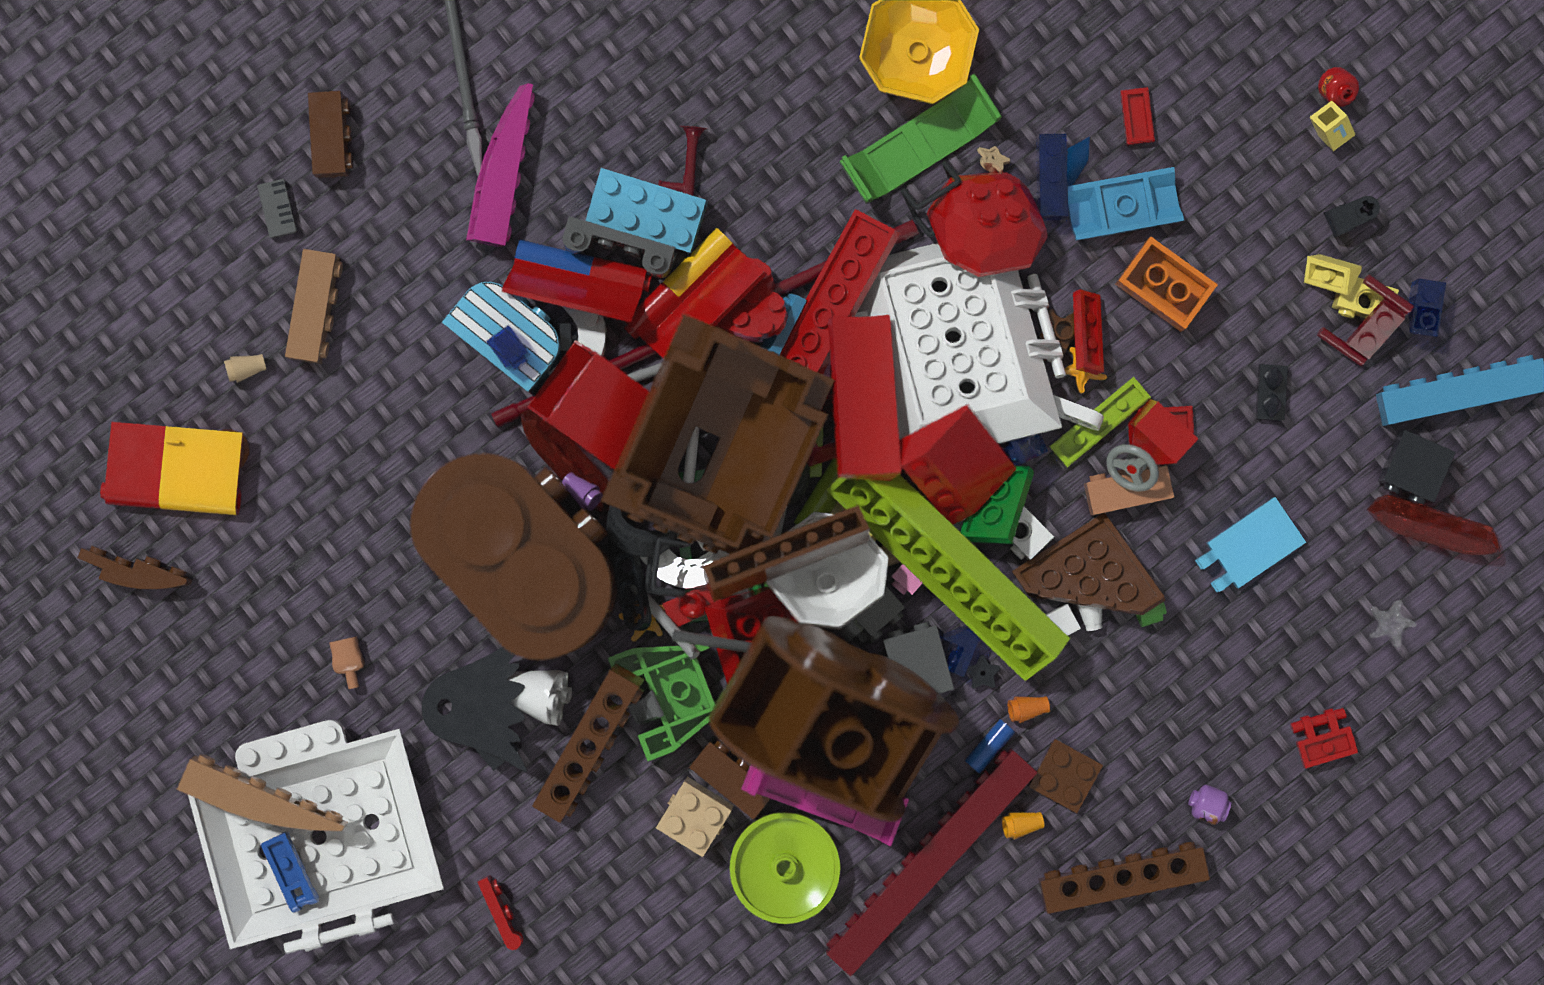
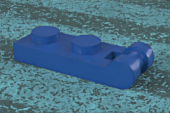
(289, 871)

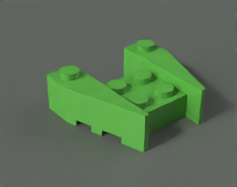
(679, 690)

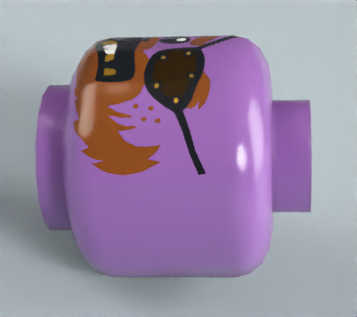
(1210, 804)

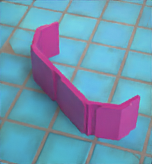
(776, 789)

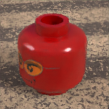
(1338, 86)

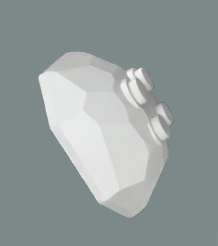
(833, 588)

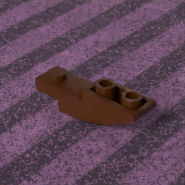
(143, 574)

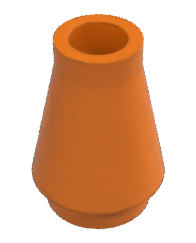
(1026, 708)

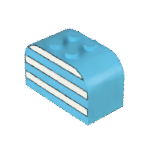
(487, 311)

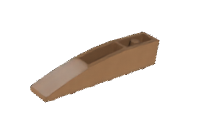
(252, 797)

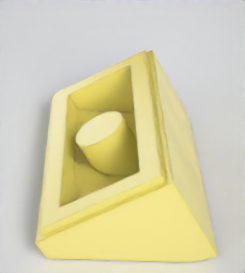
(1331, 273)

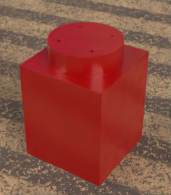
(591, 402)

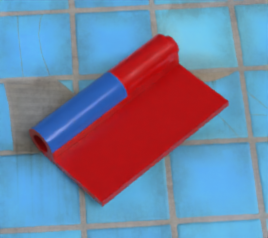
(576, 281)

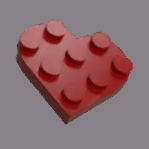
(759, 312)

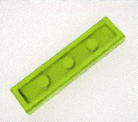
(1114, 409)

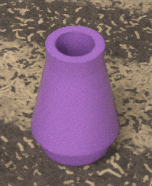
(583, 492)

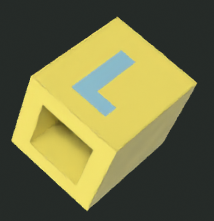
(1332, 125)

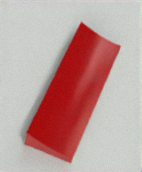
(864, 397)

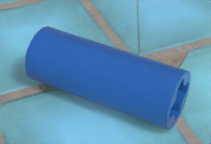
(989, 746)

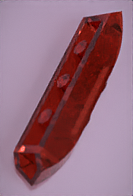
(562, 453)
(1434, 526)

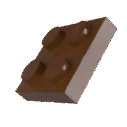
(1065, 775)

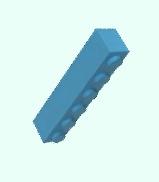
(1462, 391)

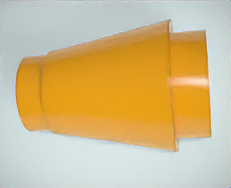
(1021, 824)

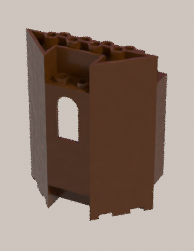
(766, 427)

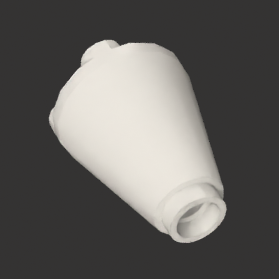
(543, 694)

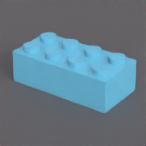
(646, 210)

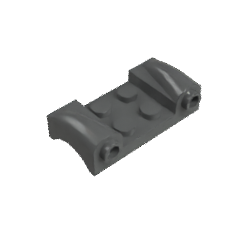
(583, 235)

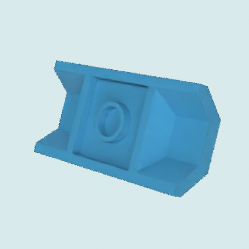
(1123, 204)

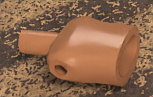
(347, 659)

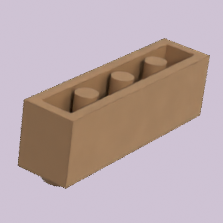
(313, 306)

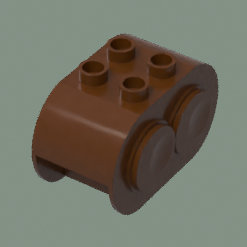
(516, 554)
(831, 717)

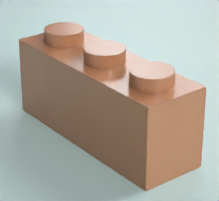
(1106, 495)

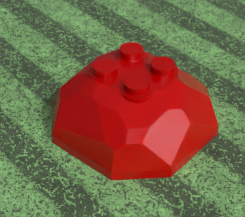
(988, 224)

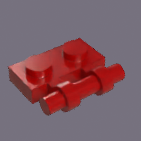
(1325, 746)

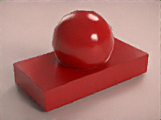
(688, 607)

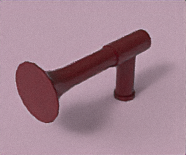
(688, 184)

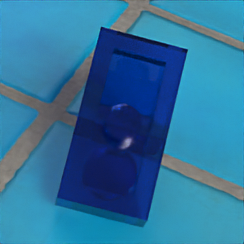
(966, 644)

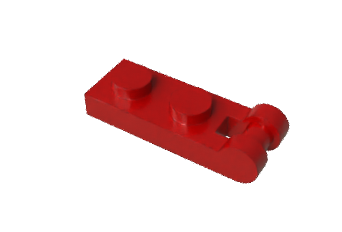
(501, 913)

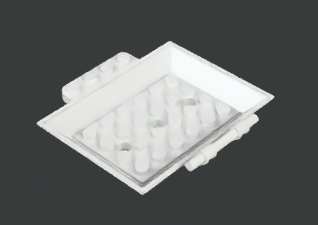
(994, 352)
(353, 866)

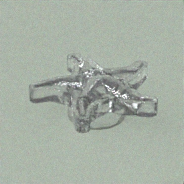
(1391, 623)

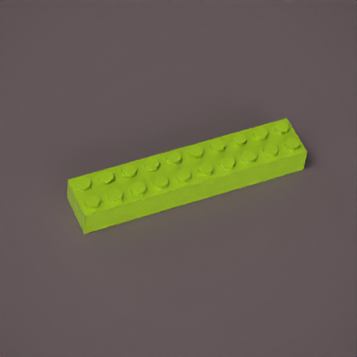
(955, 571)

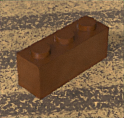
(329, 134)
(727, 777)

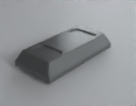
(646, 709)

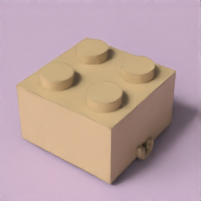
(694, 816)

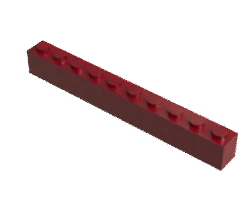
(930, 862)

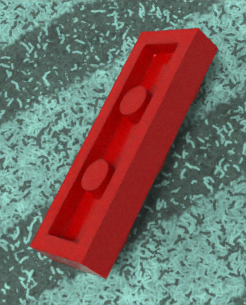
(1088, 332)

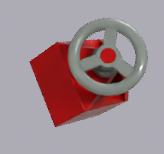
(1153, 440)

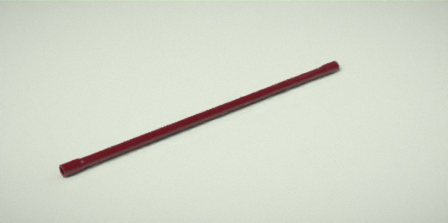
(512, 412)

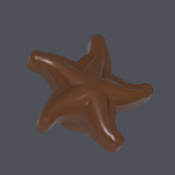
(1062, 328)

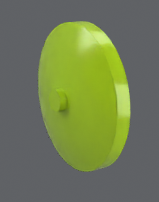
(784, 868)

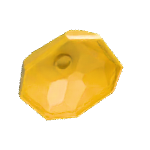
(919, 47)

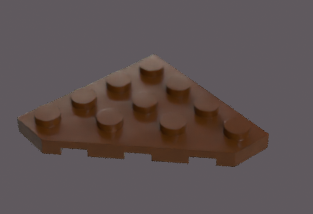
(1091, 570)

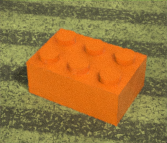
(1166, 284)

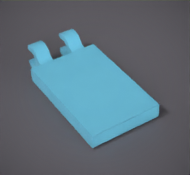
(1252, 545)

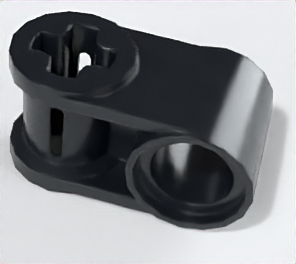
(1348, 216)

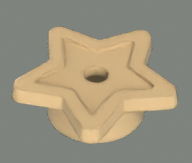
(992, 159)

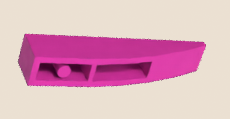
(499, 173)

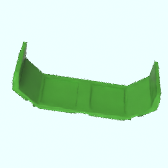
(921, 141)

